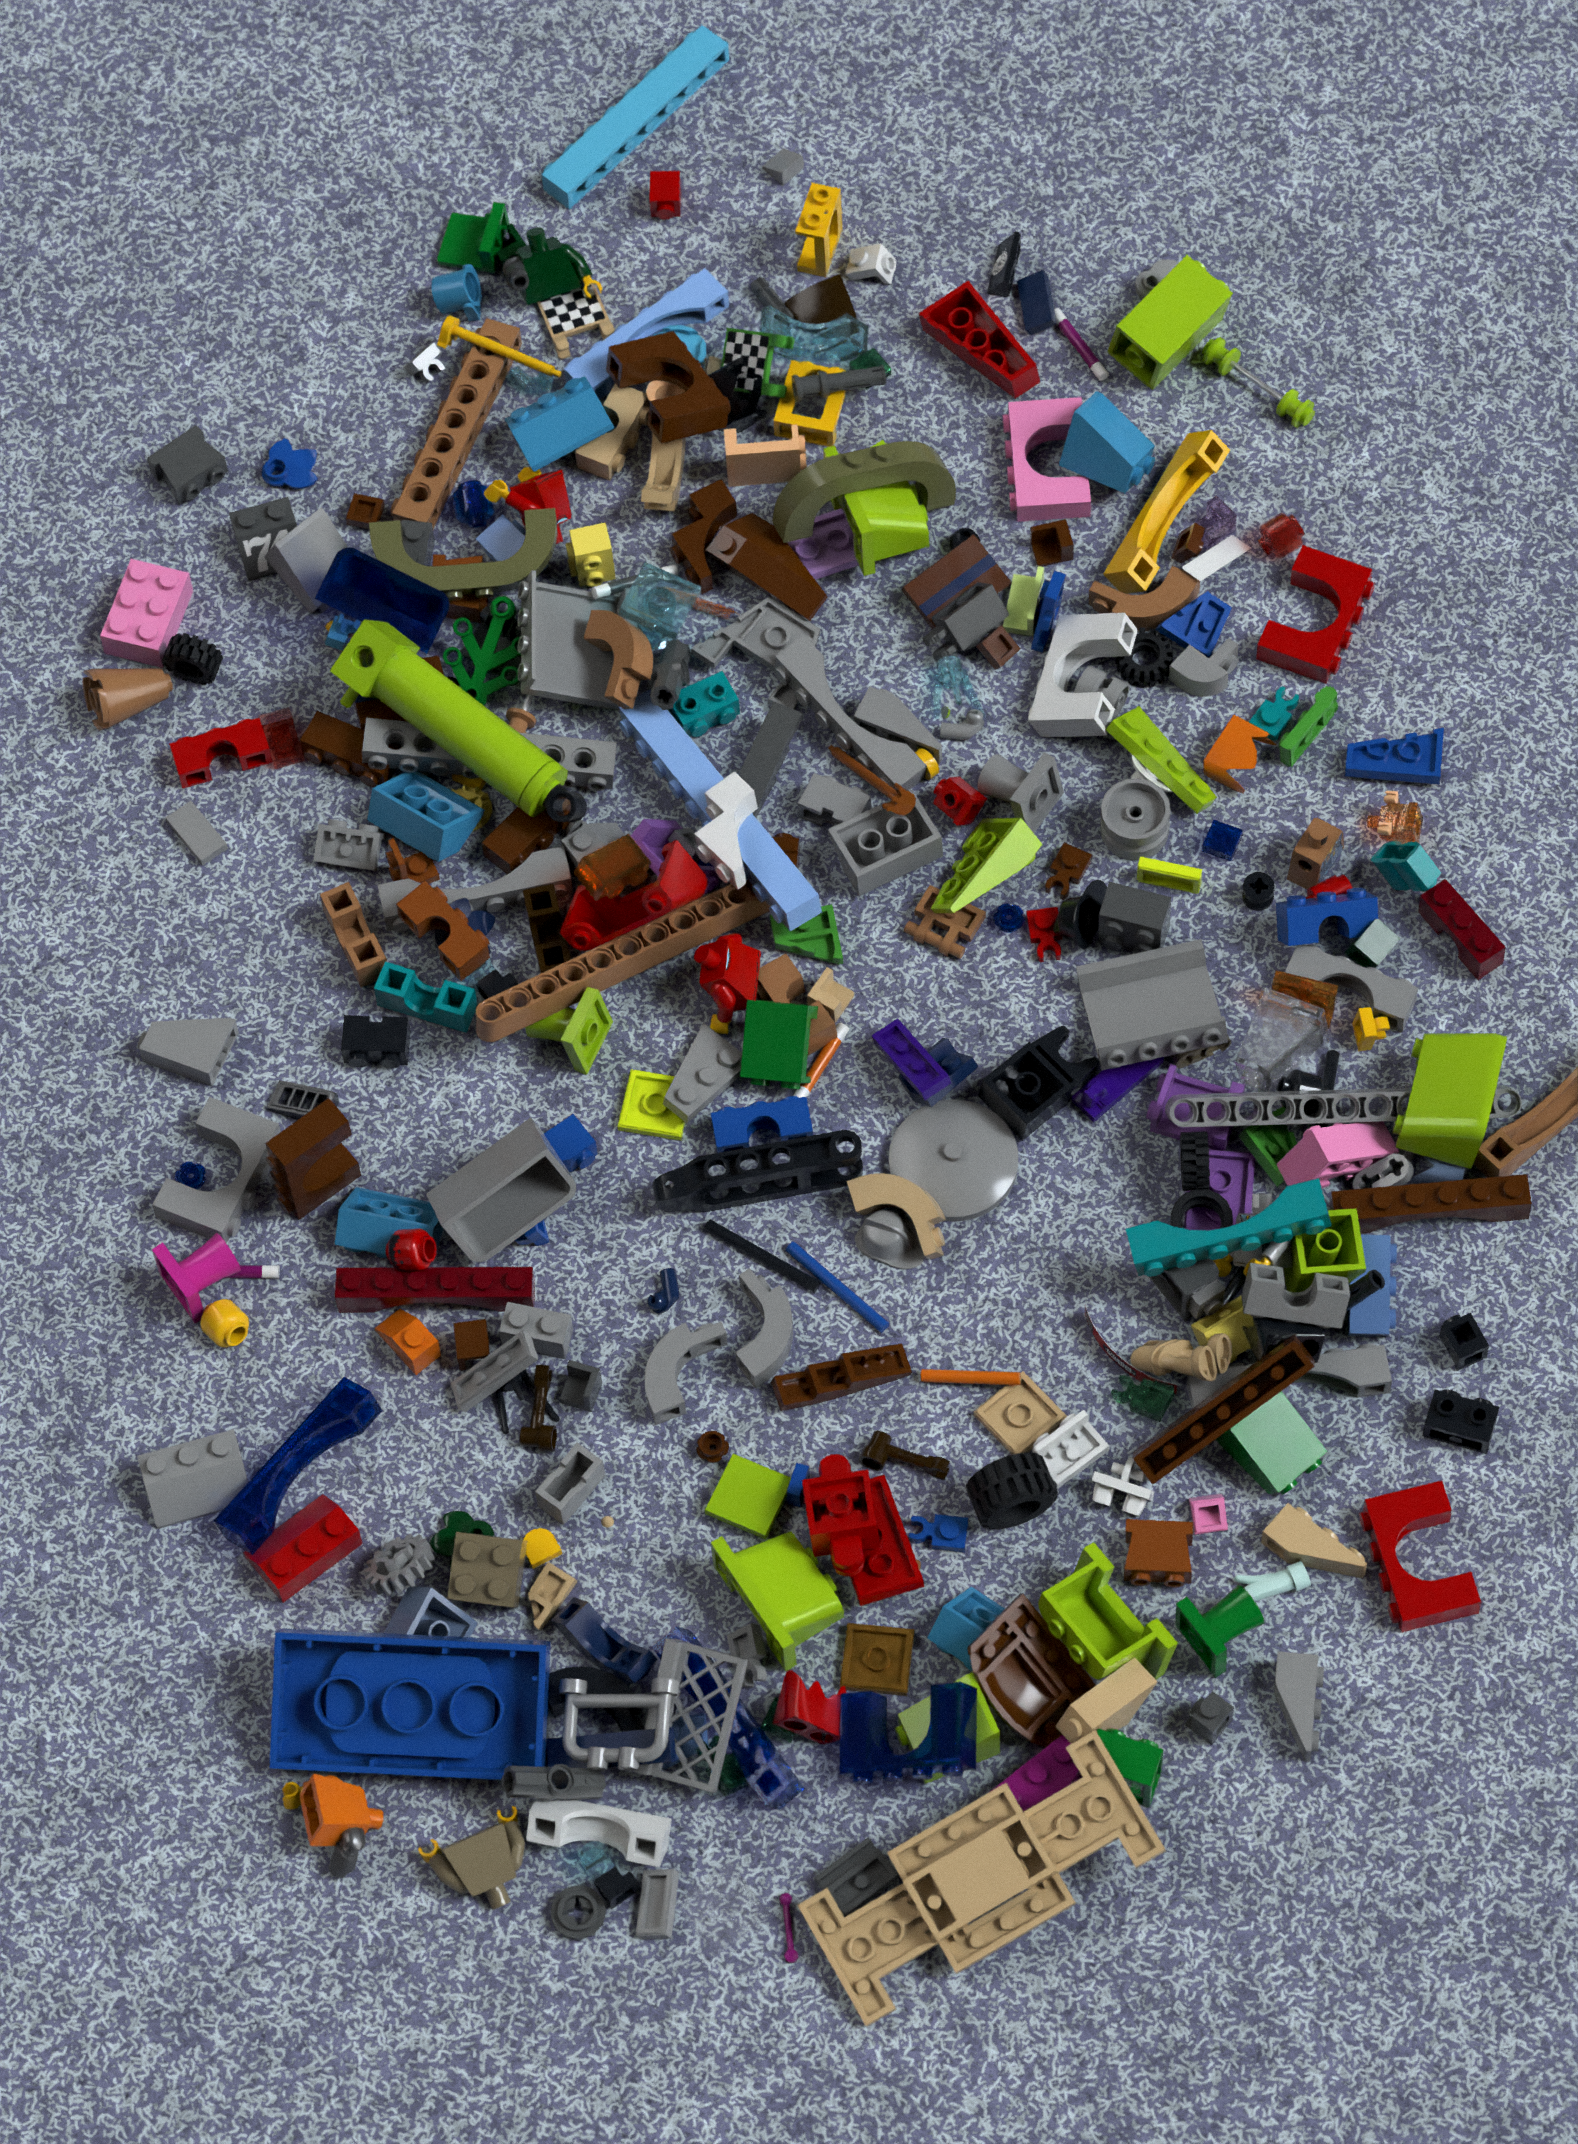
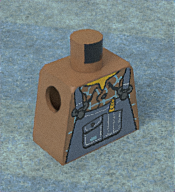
(1318, 847)

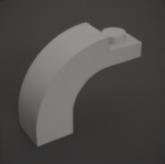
(771, 1347)
(669, 1358)

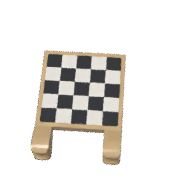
(573, 314)

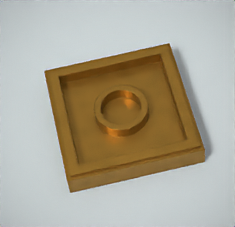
(877, 1659)

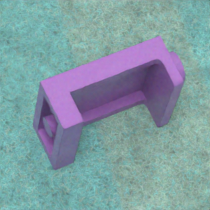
(653, 835)
(1175, 1084)

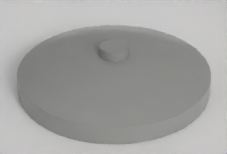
(958, 1156)

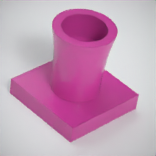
(196, 1272)

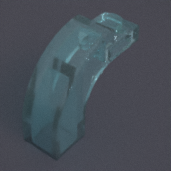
(817, 343)

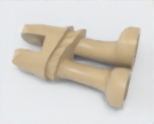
(1179, 1356)

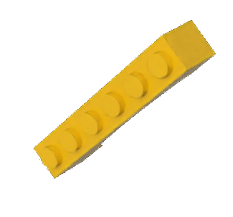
(1192, 464)

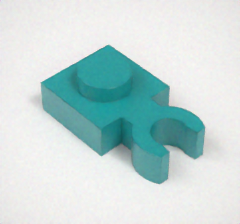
(1275, 716)

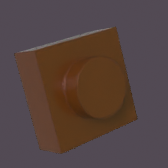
(364, 510)
(1188, 543)
(998, 647)

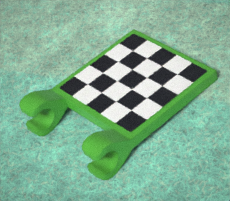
(759, 350)

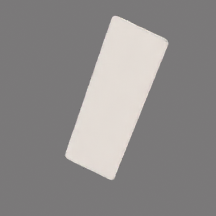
(1216, 558)

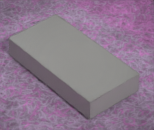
(196, 833)
(657, 1904)

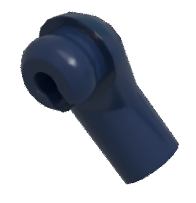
(667, 1295)

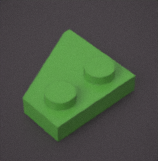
(813, 939)
(1269, 1145)

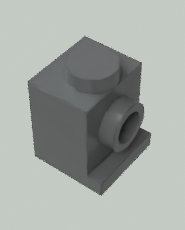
(1210, 1717)

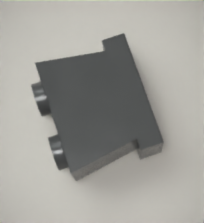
(188, 465)

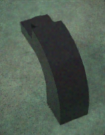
(597, 1683)

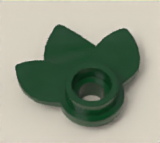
(456, 1521)

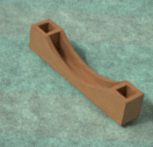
(1525, 1136)

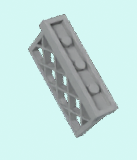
(674, 1666)

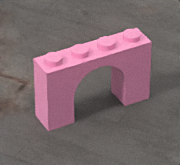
(1035, 494)

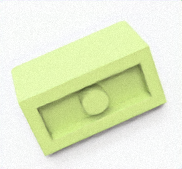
(1023, 603)

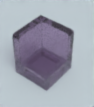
(1218, 522)

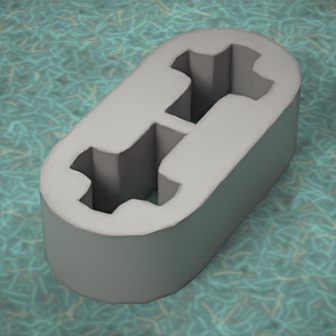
(1381, 1169)

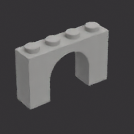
(221, 1209)

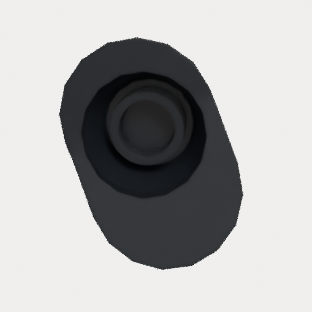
(1080, 915)

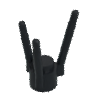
(514, 1384)

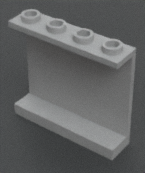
(1151, 1004)

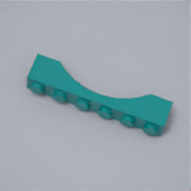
(1295, 1212)

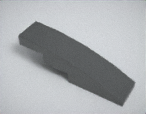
(769, 751)

